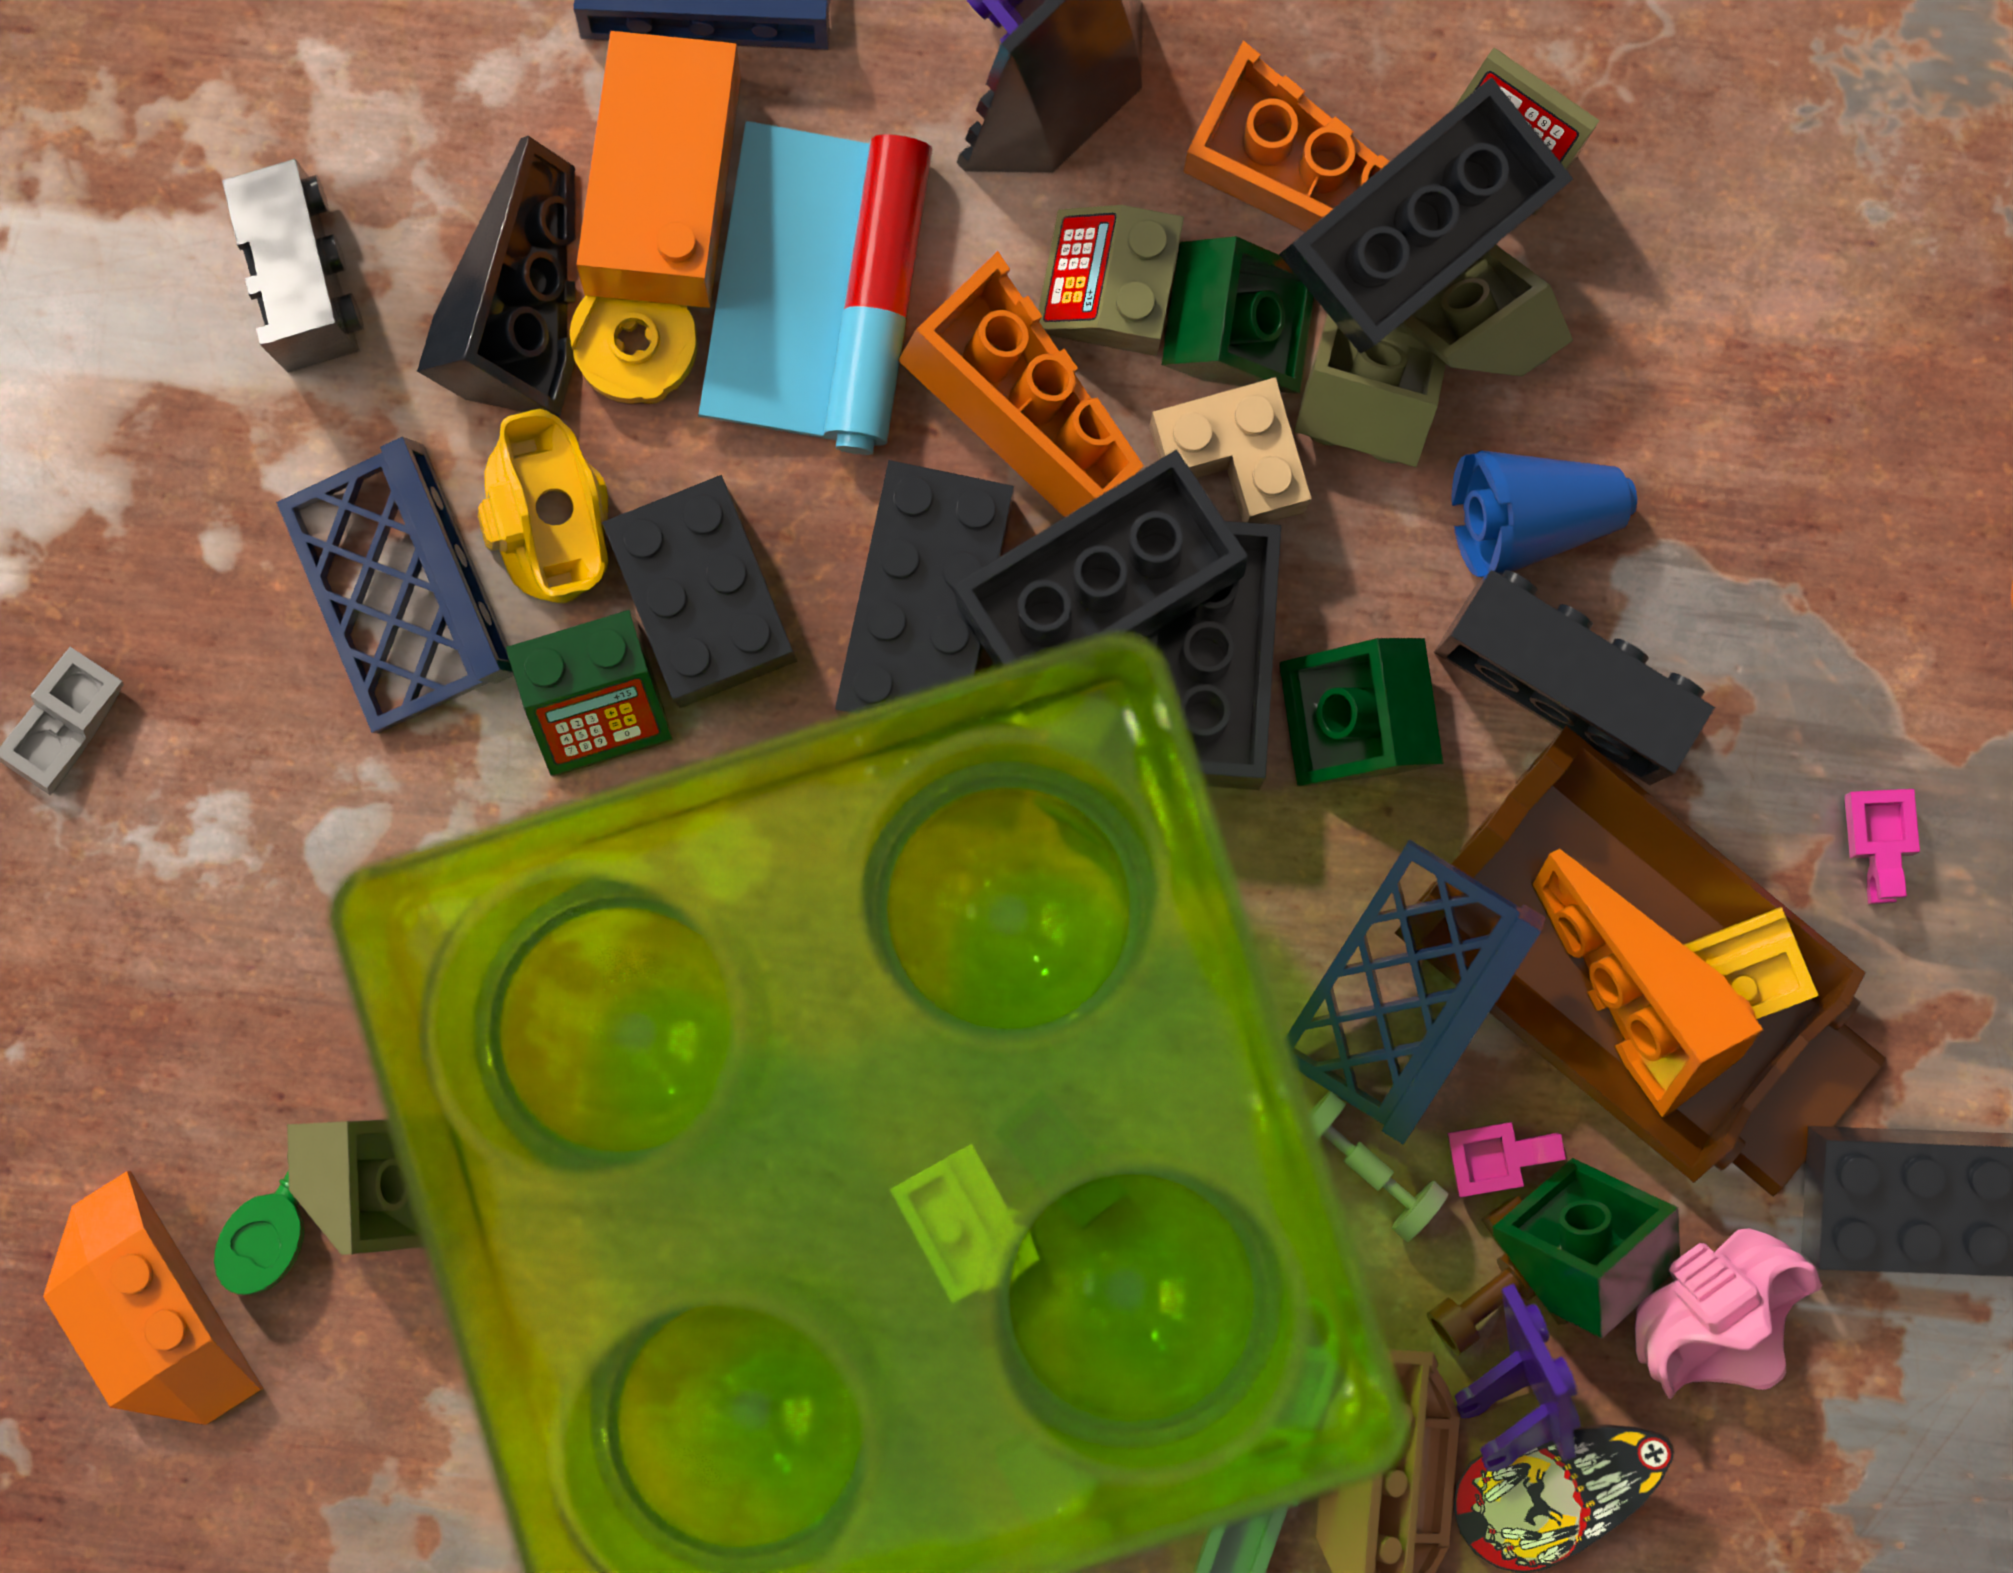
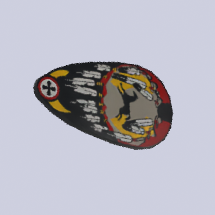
(1555, 1508)

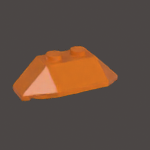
(142, 1312)

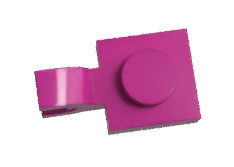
(1883, 829)
(1491, 1159)

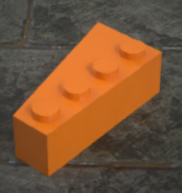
(1277, 146)
(1018, 391)

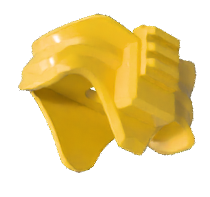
(543, 559)

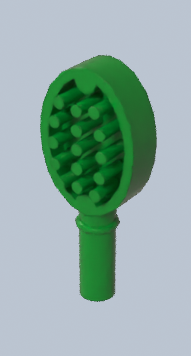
(260, 1242)

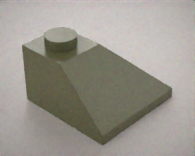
(1492, 318)
(352, 1185)

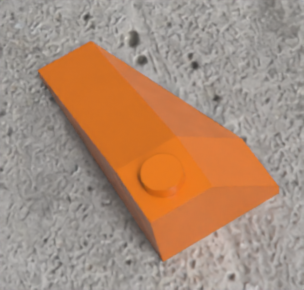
(1669, 1004)

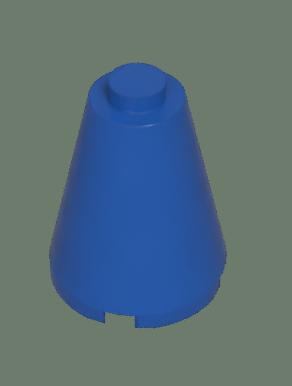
(1534, 508)

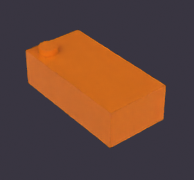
(659, 169)

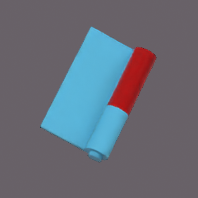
(816, 284)

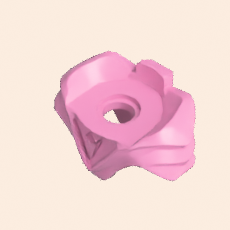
(1724, 1313)

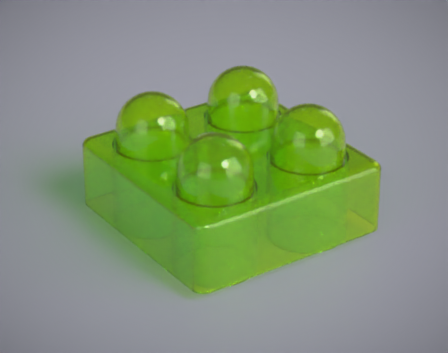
(873, 1149)

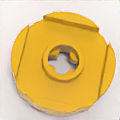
(647, 373)

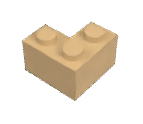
(1246, 436)

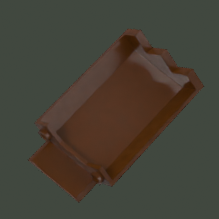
(1794, 1074)

